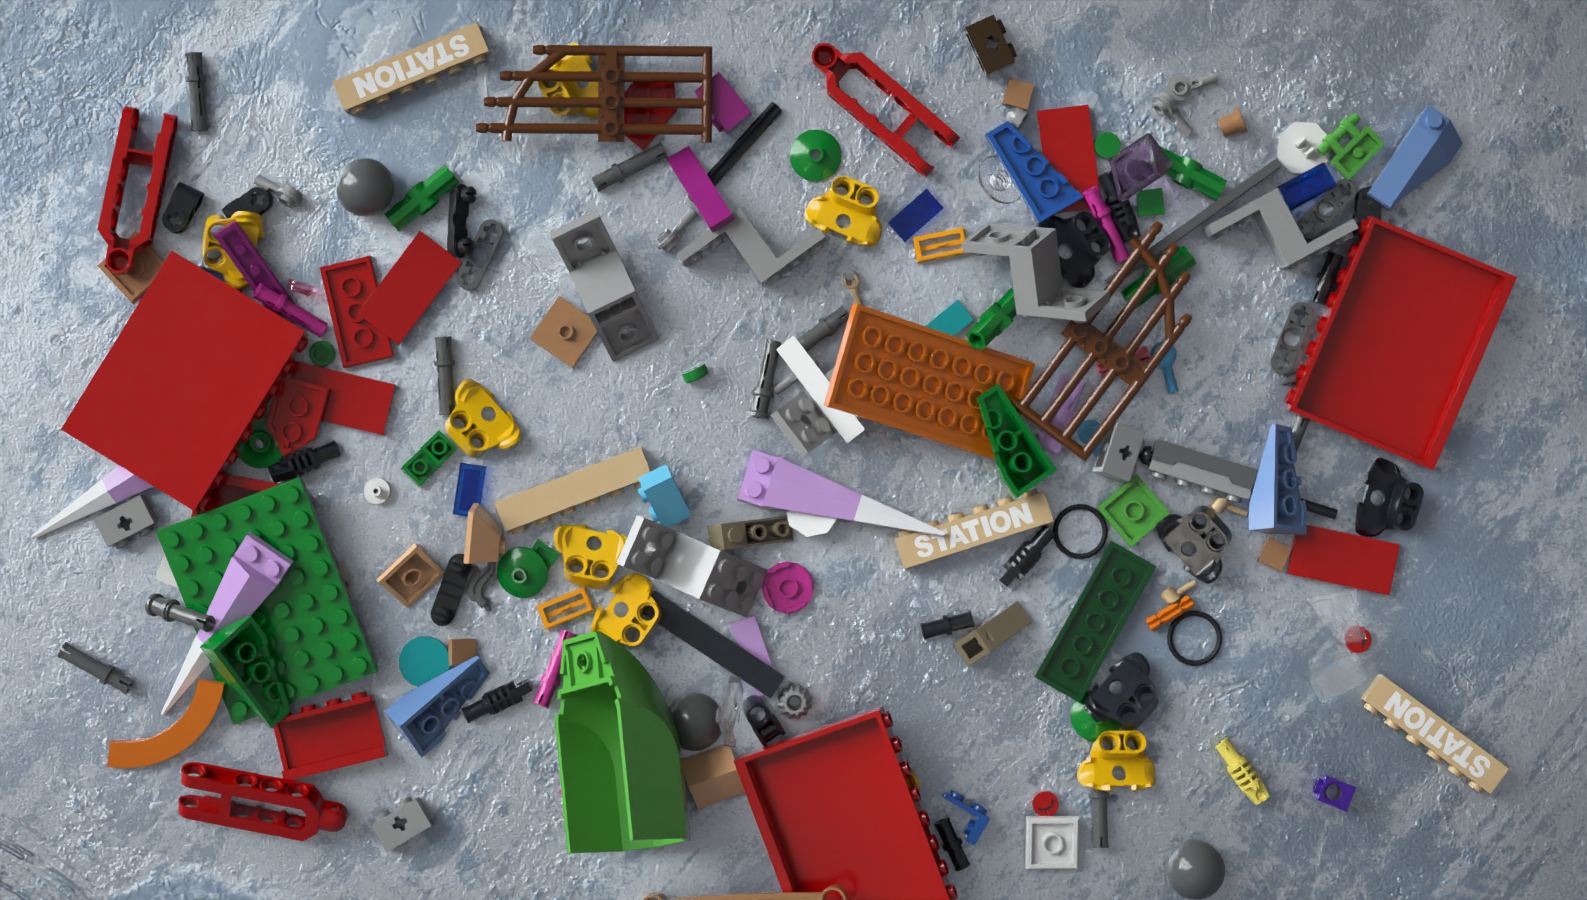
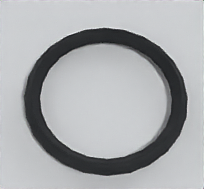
(1104, 531)
(1194, 662)

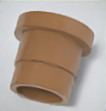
(1232, 123)

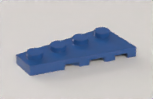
(1035, 179)

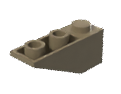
(750, 533)
(992, 633)

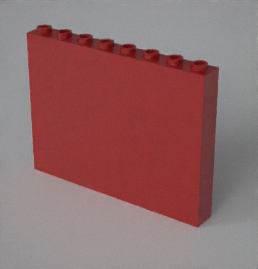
(1400, 342)
(185, 382)
(845, 813)

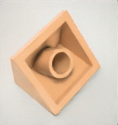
(411, 575)
(712, 776)

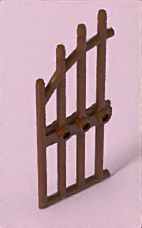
(611, 93)
(1108, 353)

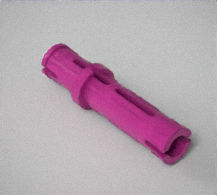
(1102, 215)
(292, 311)
(552, 674)

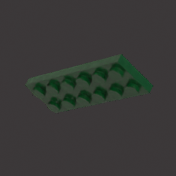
(1095, 621)

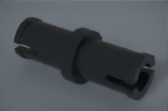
(1326, 278)
(947, 625)
(952, 844)

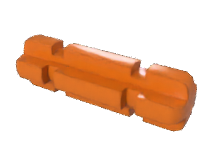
(1170, 612)

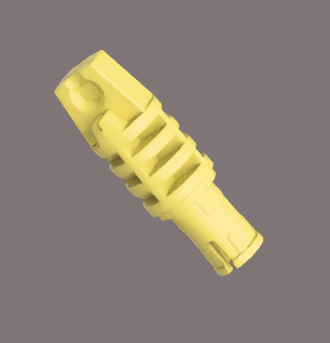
(1243, 772)

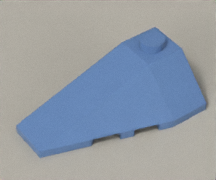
(1420, 155)
(1276, 496)
(430, 708)

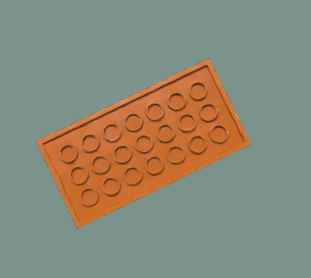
(920, 379)

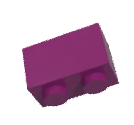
(727, 106)

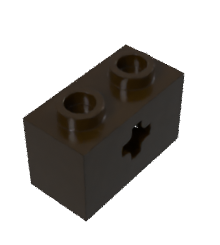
(978, 37)

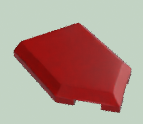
(648, 115)
(296, 413)

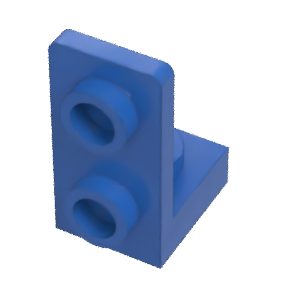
(974, 827)

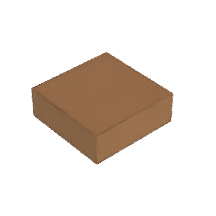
(1018, 94)
(1274, 554)
(461, 650)

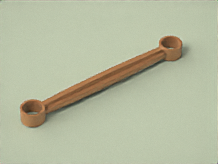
(760, 896)

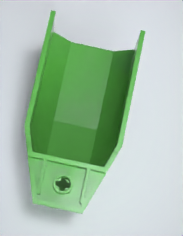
(616, 752)

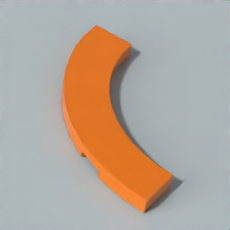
(173, 739)

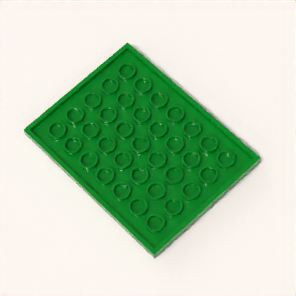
(308, 614)

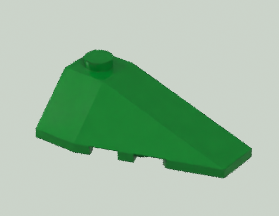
(1015, 449)
(245, 662)

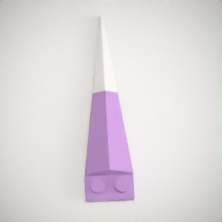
(790, 488)
(110, 490)
(245, 585)

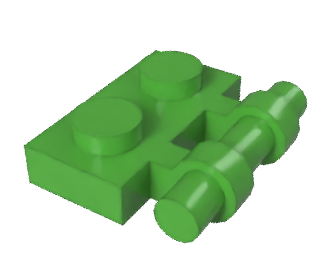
(1356, 152)

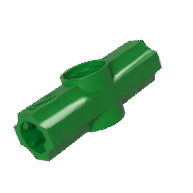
(1192, 175)
(421, 198)
(1181, 262)
(993, 321)

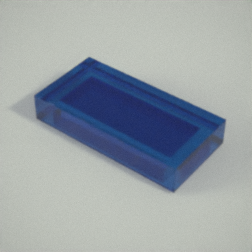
(1307, 186)
(915, 215)
(469, 487)

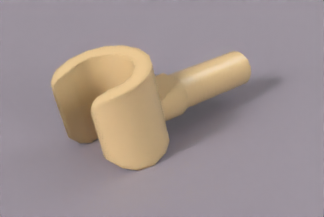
(852, 285)
(1220, 504)
(1170, 595)

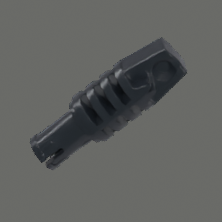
(1121, 212)
(304, 461)
(1026, 556)
(497, 700)

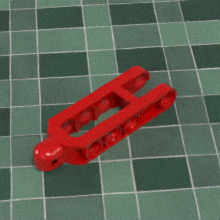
(835, 66)
(122, 251)
(224, 810)

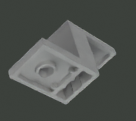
(1280, 230)
(752, 248)
(1036, 272)
(604, 285)
(804, 409)
(691, 566)

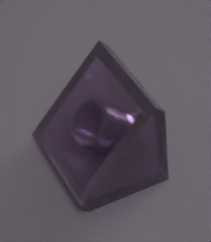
(1138, 166)

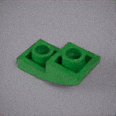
(429, 458)

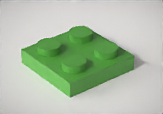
(1133, 510)

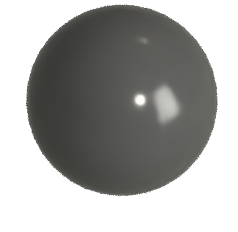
(364, 187)
(695, 720)
(1195, 870)

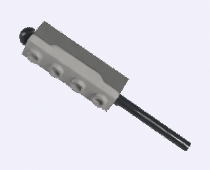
(1209, 472)

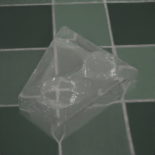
(1340, 614)

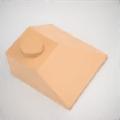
(483, 537)

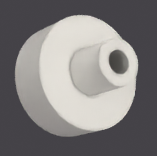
(383, 494)

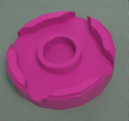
(787, 587)

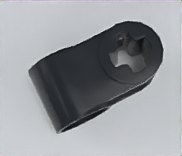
(247, 202)
(185, 203)
(1362, 210)
(764, 723)

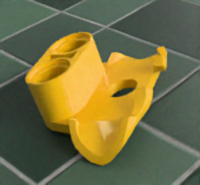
(571, 89)
(825, 209)
(252, 226)
(470, 401)
(572, 543)
(635, 592)
(1097, 770)

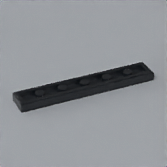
(716, 646)

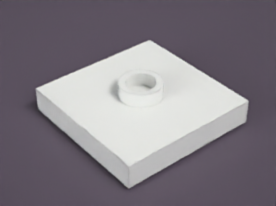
(1052, 842)

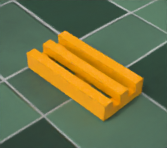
(918, 249)
(586, 599)

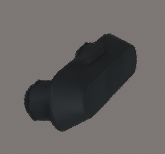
(457, 239)
(450, 590)

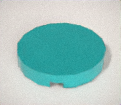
(423, 660)

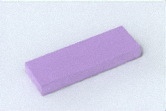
(1062, 417)
(749, 638)

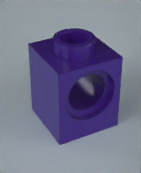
(1344, 795)

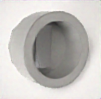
(1017, 117)

